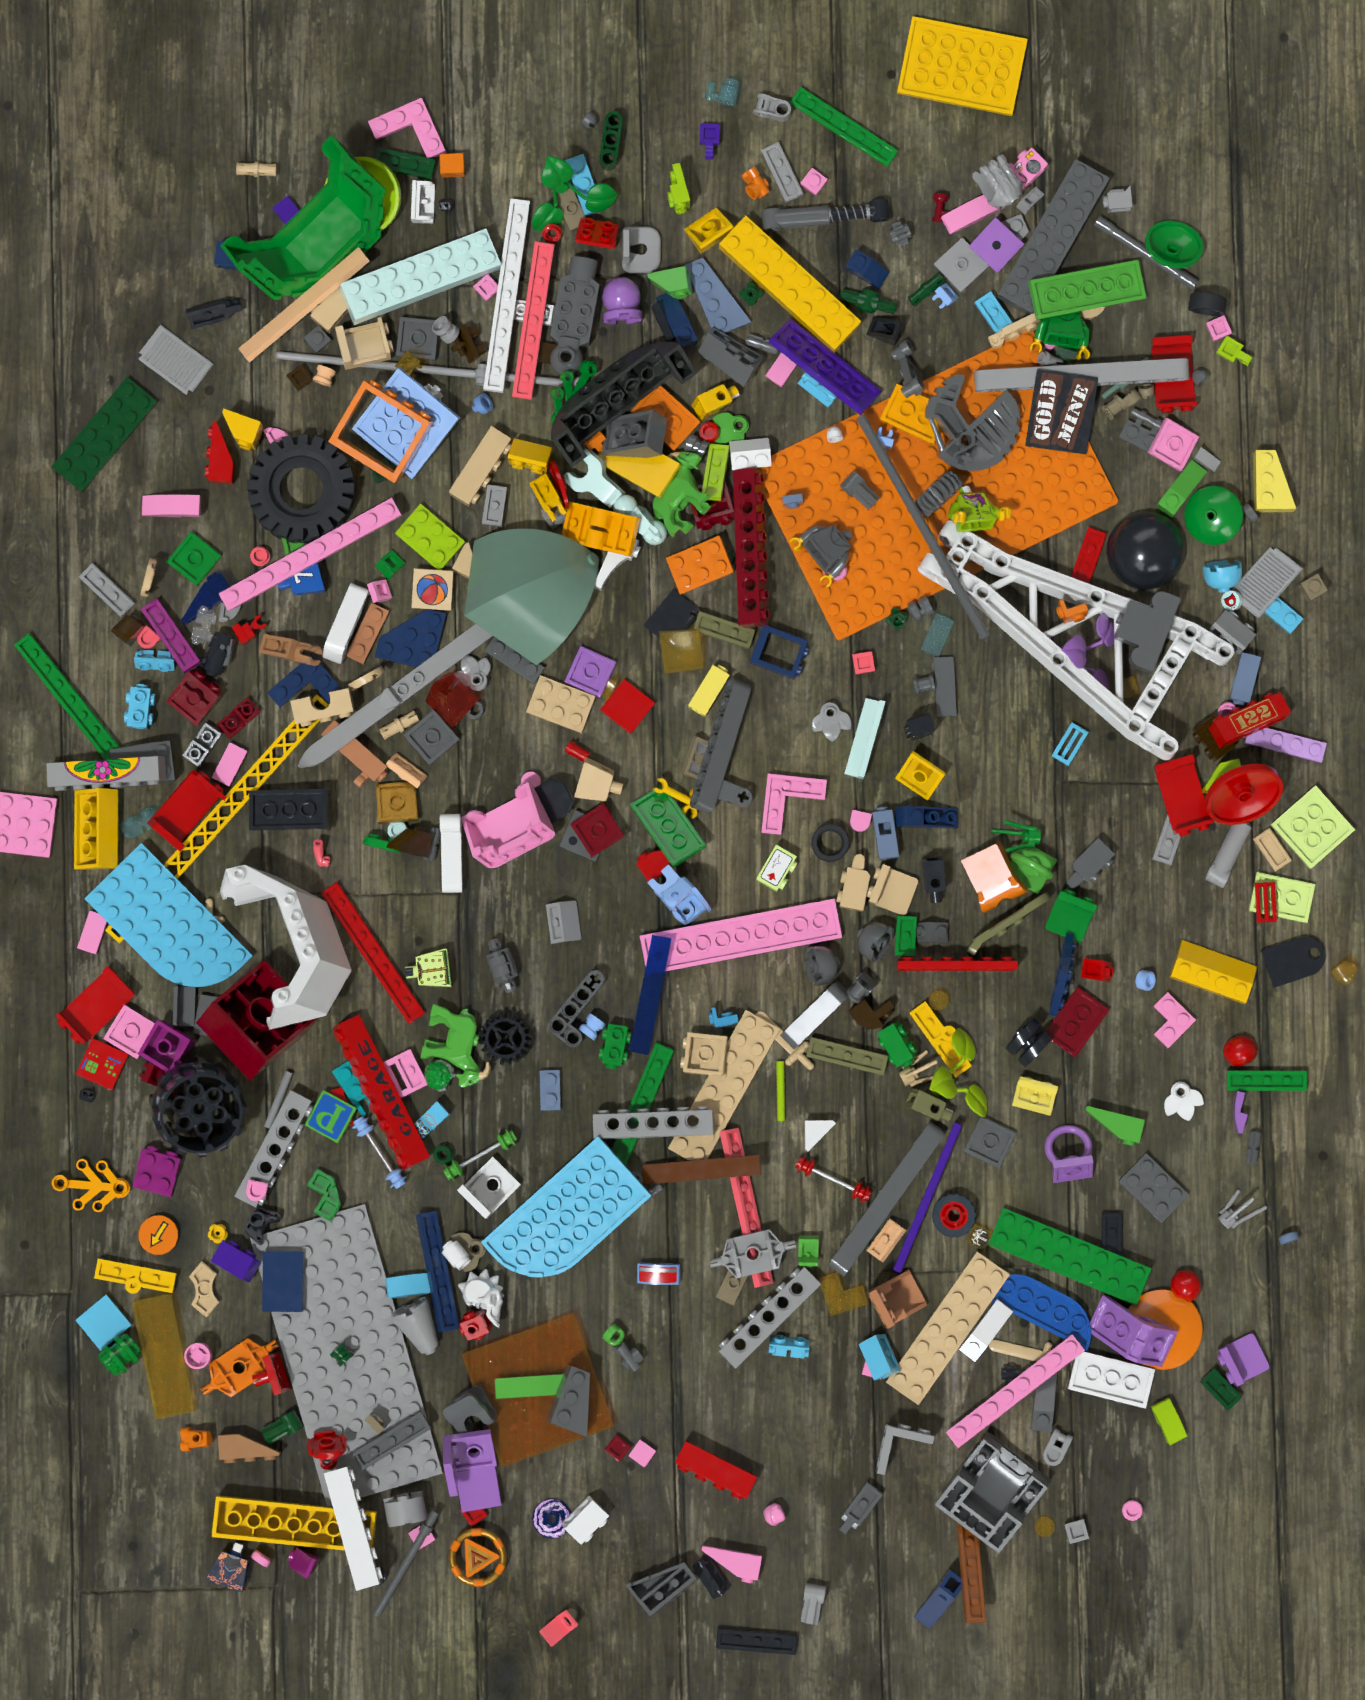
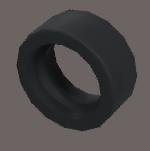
(1207, 304)
(832, 857)

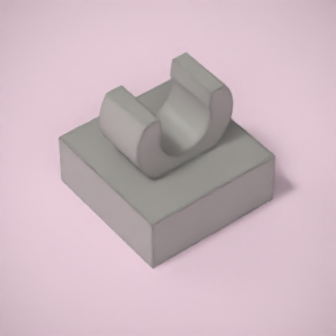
(559, 517)

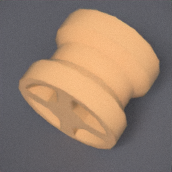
(324, 375)

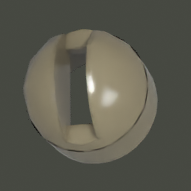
(1146, 390)

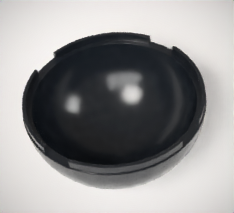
(1145, 550)

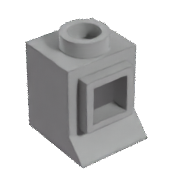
(1118, 200)

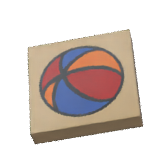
(432, 589)

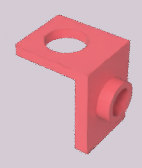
(558, 1628)

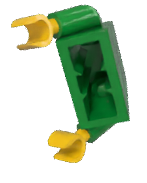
(1063, 331)

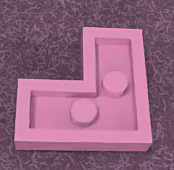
(1177, 1020)

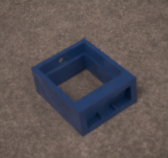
(796, 670)

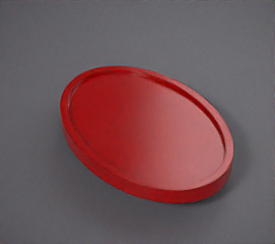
(559, 483)

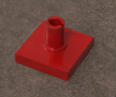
(274, 1373)

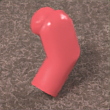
(319, 853)

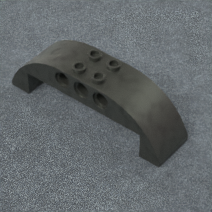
(614, 393)

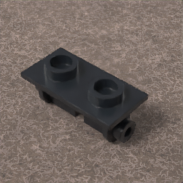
(710, 1577)

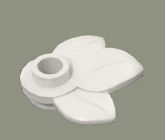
(1182, 1104)

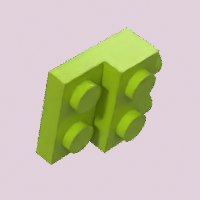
(678, 195)

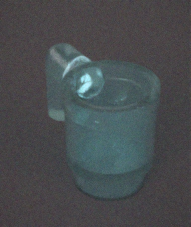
(728, 92)

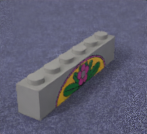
(106, 771)

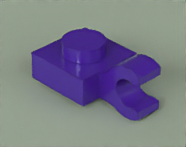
(709, 136)

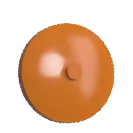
(1176, 1313)

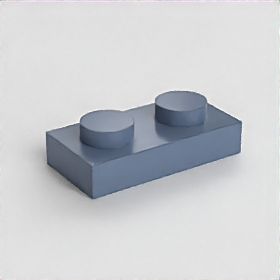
(550, 1090)

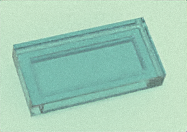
(937, 635)

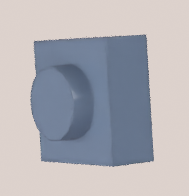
(792, 501)

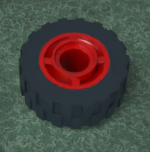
(954, 1228)

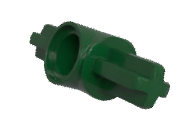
(868, 301)

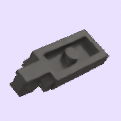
(860, 1507)

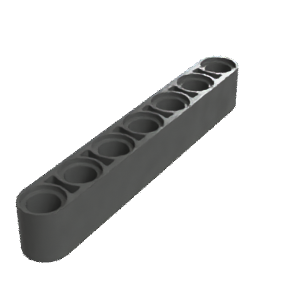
(720, 745)

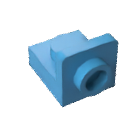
(725, 1020)

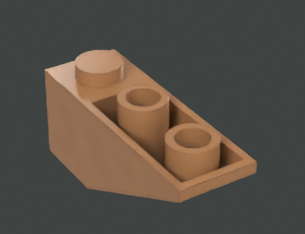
(240, 1446)

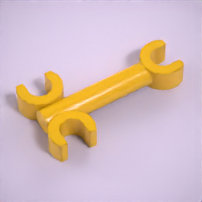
(677, 795)

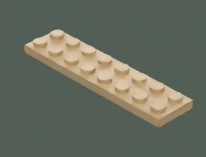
(723, 1094)
(948, 1327)

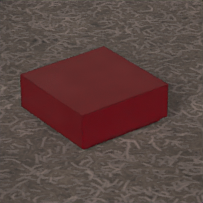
(617, 1448)

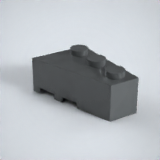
(730, 356)
(571, 1401)
(662, 1588)

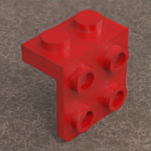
(597, 233)

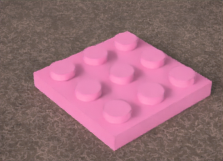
(27, 824)

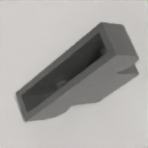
(1146, 628)

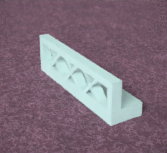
(864, 738)

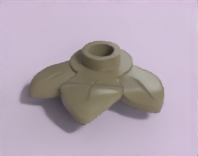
(467, 1243)

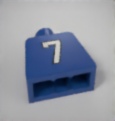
(306, 582)

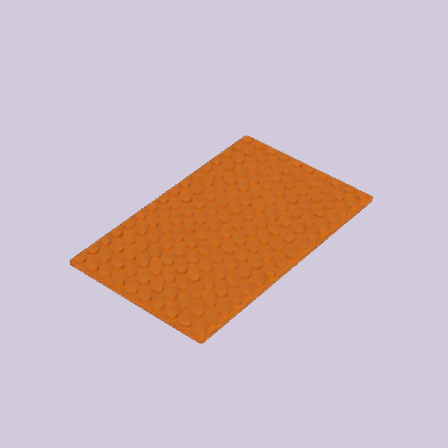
(1039, 485)

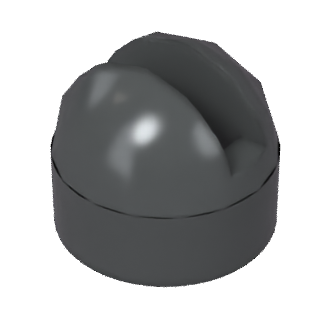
(589, 120)
(1199, 376)

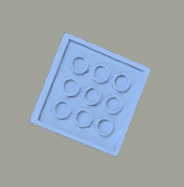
(393, 431)

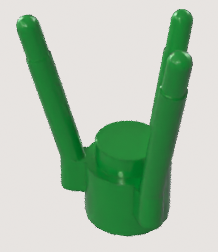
(1030, 835)

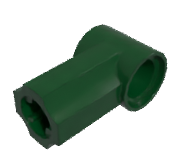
(284, 1426)

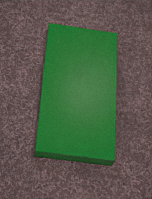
(668, 826)

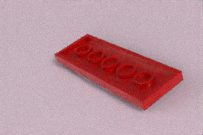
(964, 964)

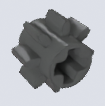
(899, 233)

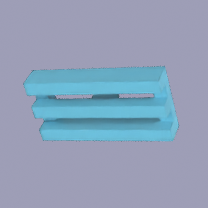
(1061, 758)

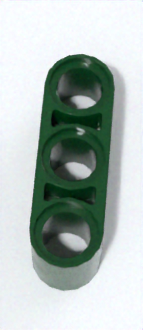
(611, 131)

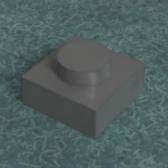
(317, 339)

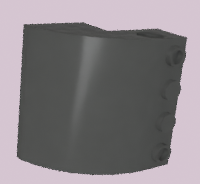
(993, 1492)

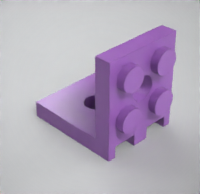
(459, 1458)

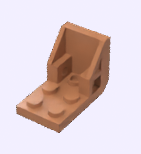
(897, 1299)

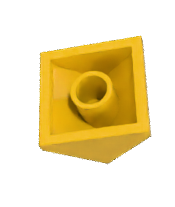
(708, 230)
(920, 775)

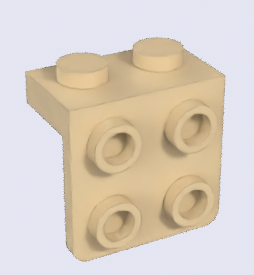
(892, 890)

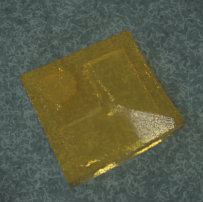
(681, 650)

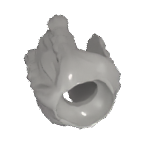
(998, 183)

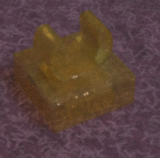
(408, 363)

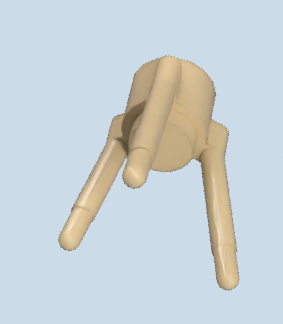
(910, 1075)

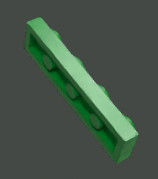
(1266, 1080)

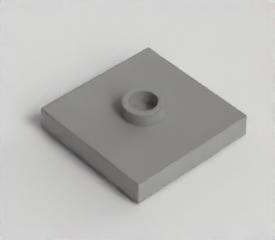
(961, 265)

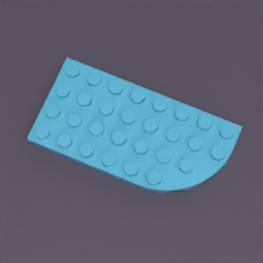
(166, 923)
(568, 1214)

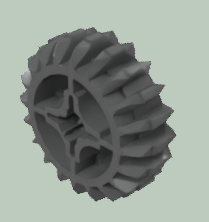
(938, 493)

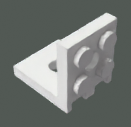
(479, 1195)

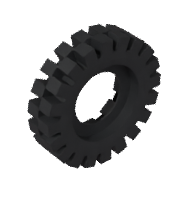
(285, 456)

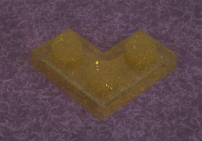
(839, 1300)

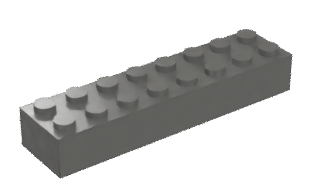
(1054, 234)

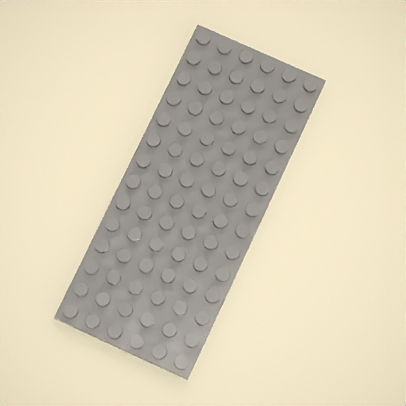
(349, 1304)

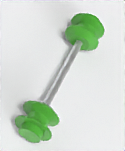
(456, 1169)

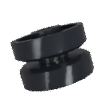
(1032, 1044)

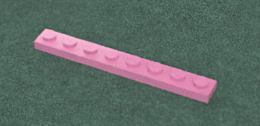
(1015, 1391)

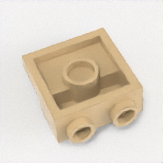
(704, 1054)

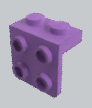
(1242, 1359)

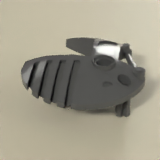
(986, 436)

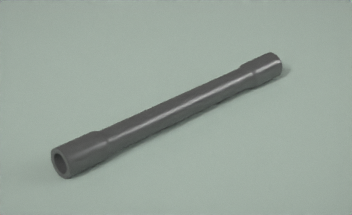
(1110, 229)

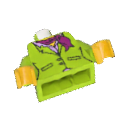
(975, 511)

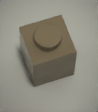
(1313, 588)

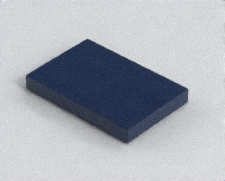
(282, 1282)

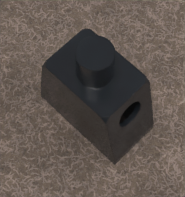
(934, 868)

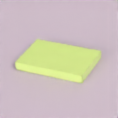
(1292, 897)

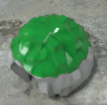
(439, 1074)

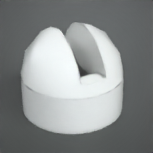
(834, 434)

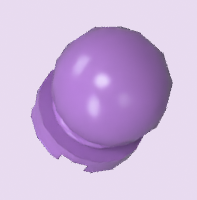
(621, 300)

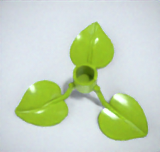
(944, 1085)

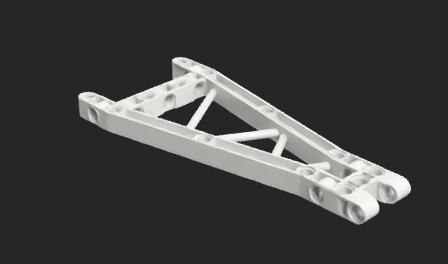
(1045, 650)

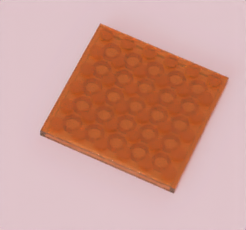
(521, 1421)

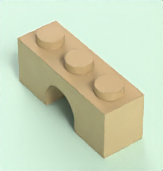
(340, 704)

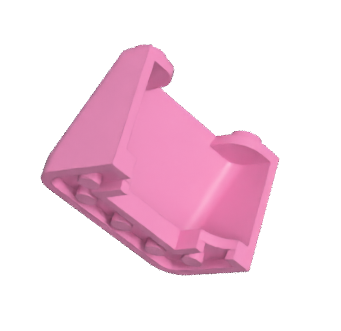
(508, 829)

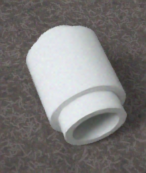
(456, 1254)

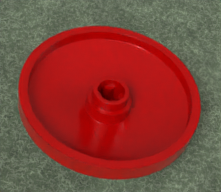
(1243, 794)

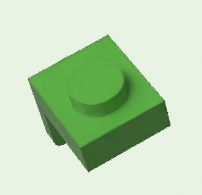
(808, 1251)

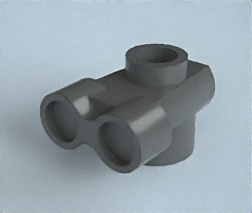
(630, 1358)

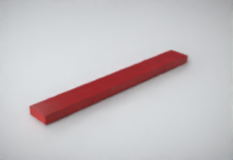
(372, 952)

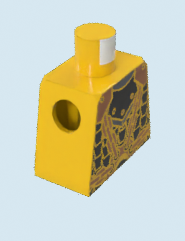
(714, 401)

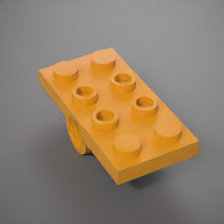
(601, 528)

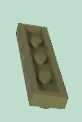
(847, 1056)

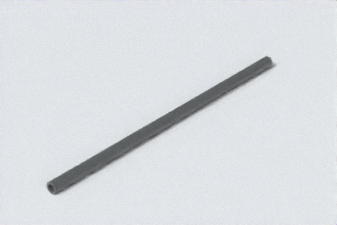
(923, 527)

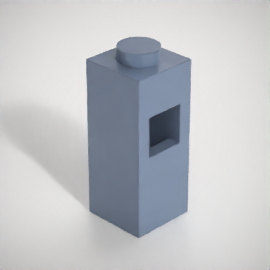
(1244, 679)
(885, 834)

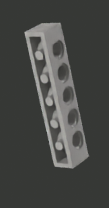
(292, 1101)
(704, 1127)
(809, 1285)

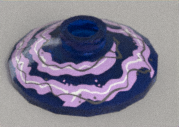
(543, 1511)

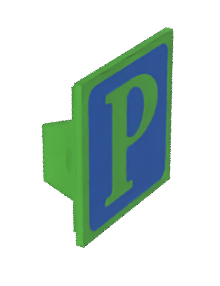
(330, 1116)

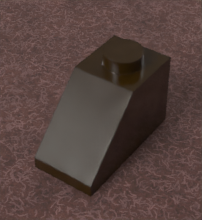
(128, 629)
(413, 842)

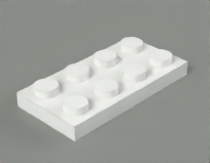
(1111, 1379)

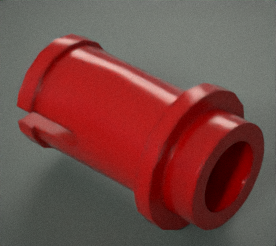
(576, 751)

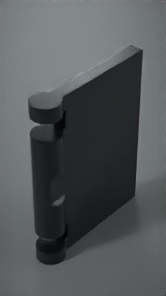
(672, 615)

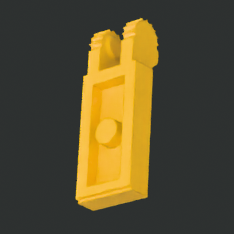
(547, 495)

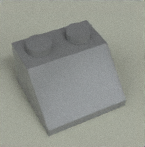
(1233, 631)

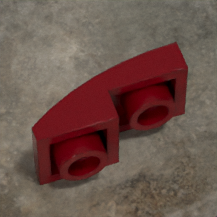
(238, 718)

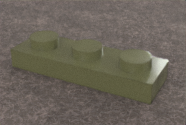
(724, 630)

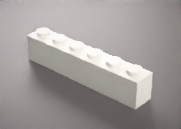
(352, 1527)

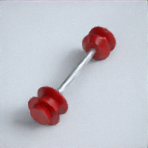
(858, 1191)

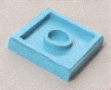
(103, 1322)

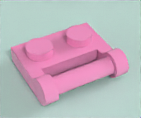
(409, 1071)

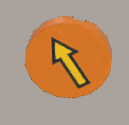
(158, 1235)

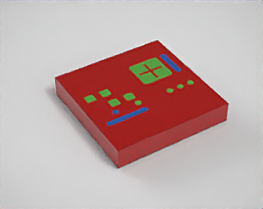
(102, 1064)

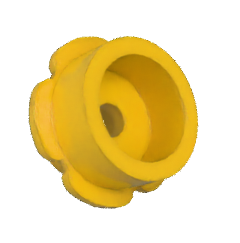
(217, 1238)

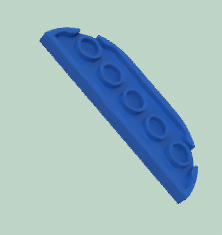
(1045, 1308)

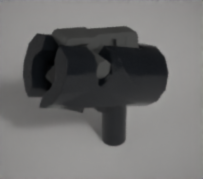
(218, 654)

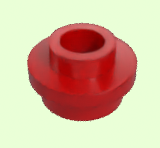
(552, 238)

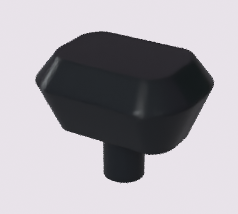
(445, 205)
(87, 1095)

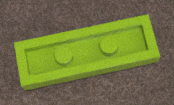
(715, 471)

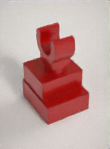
(245, 632)

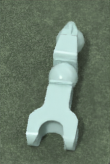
(614, 497)

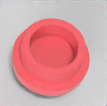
(260, 556)

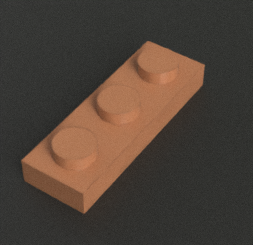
(367, 633)

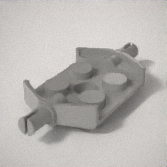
(736, 1249)

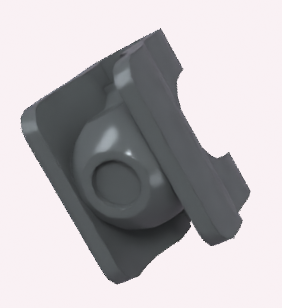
(470, 1403)

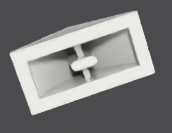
(815, 1131)

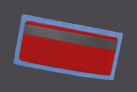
(658, 1273)

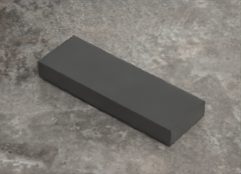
(945, 687)

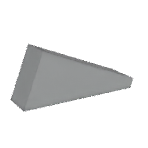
(1030, 200)
(1207, 460)

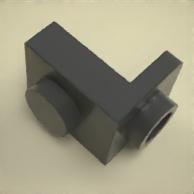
(932, 932)

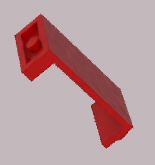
(1174, 394)
(1182, 795)
(185, 808)
(95, 1006)

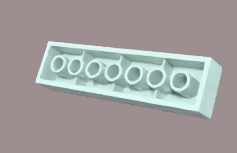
(420, 276)

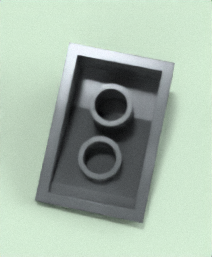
(635, 435)
(147, 750)

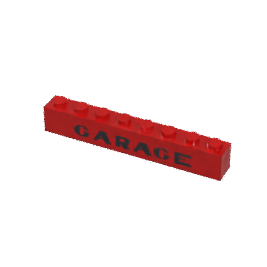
(381, 1092)

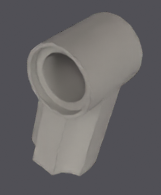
(812, 1598)

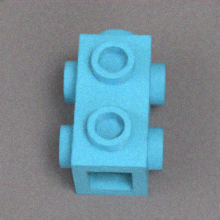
(140, 702)

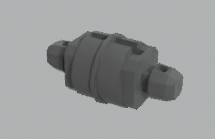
(502, 965)

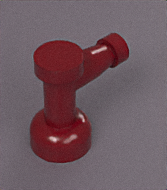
(940, 199)

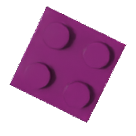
(166, 1045)

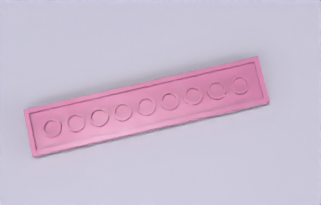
(749, 934)

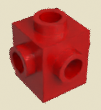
(475, 1324)

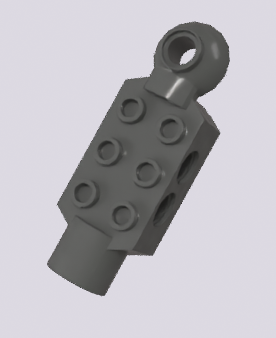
(574, 313)

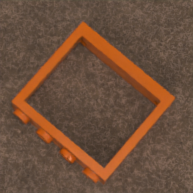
(406, 407)

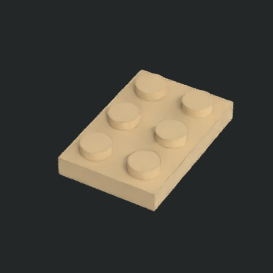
(560, 704)

